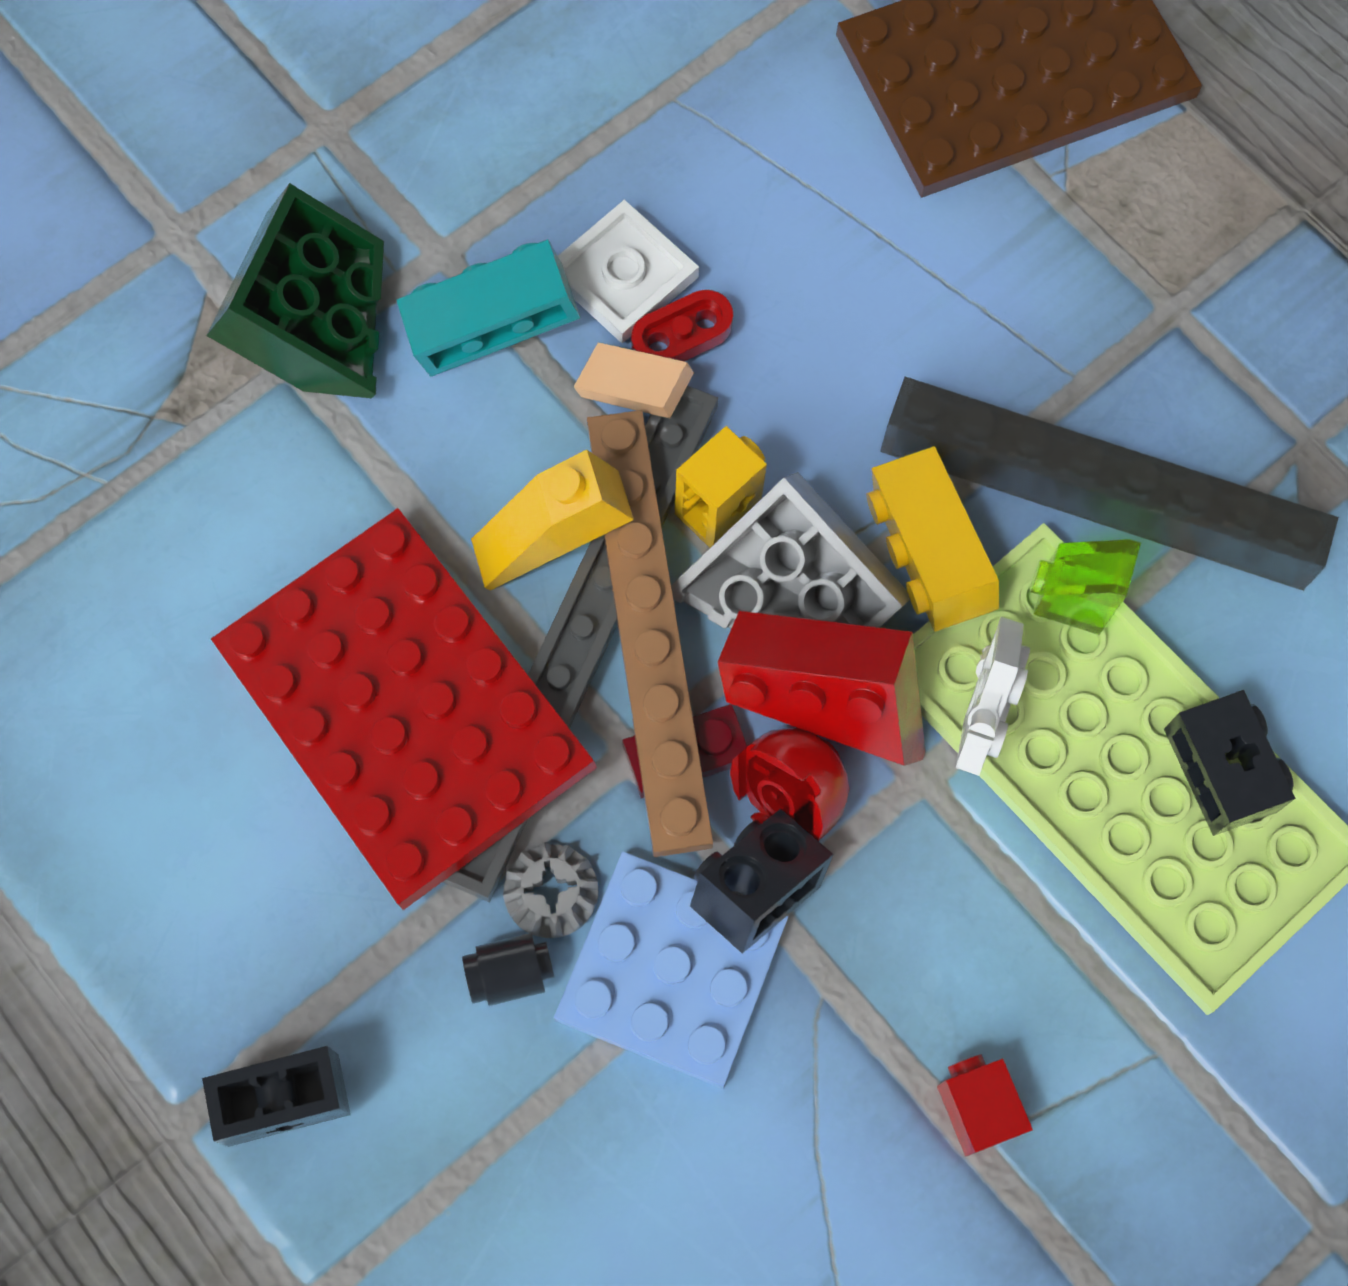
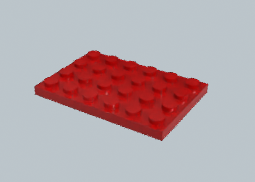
(403, 707)

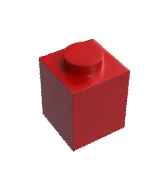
(983, 1104)

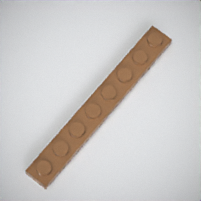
(652, 646)

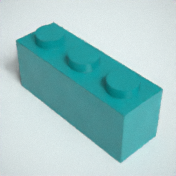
(487, 308)

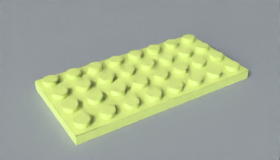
(1109, 796)

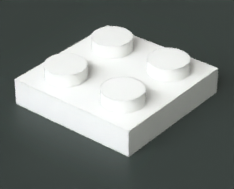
(625, 270)

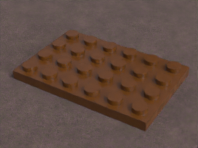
(1009, 79)

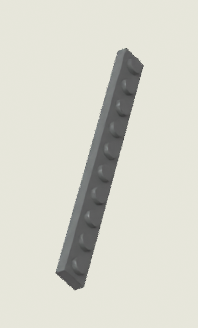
(589, 614)

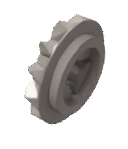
(573, 906)

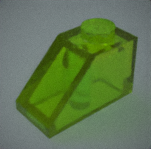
(1085, 582)

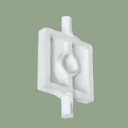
(999, 684)

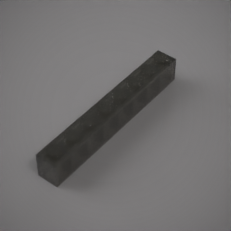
(1112, 485)

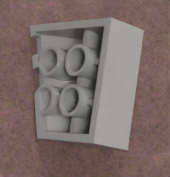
(792, 562)

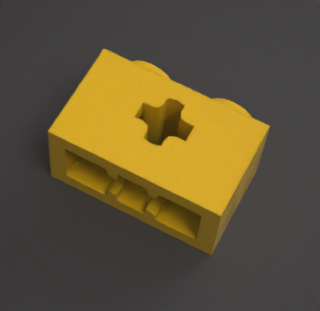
(719, 485)

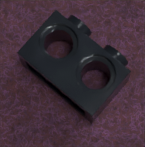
(767, 886)

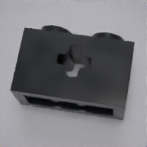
(1224, 791)
(275, 1096)

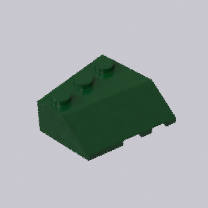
(307, 299)

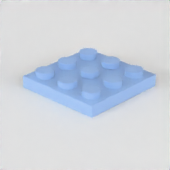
(664, 976)

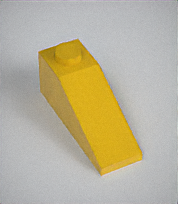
(551, 517)

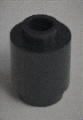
(507, 970)

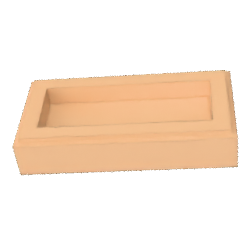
(634, 380)

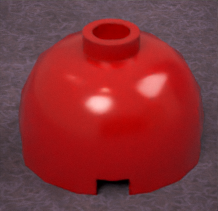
(795, 774)

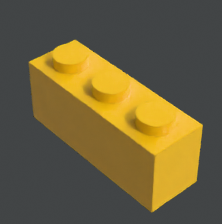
(933, 540)

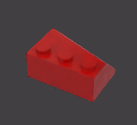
(828, 680)

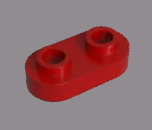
(678, 326)

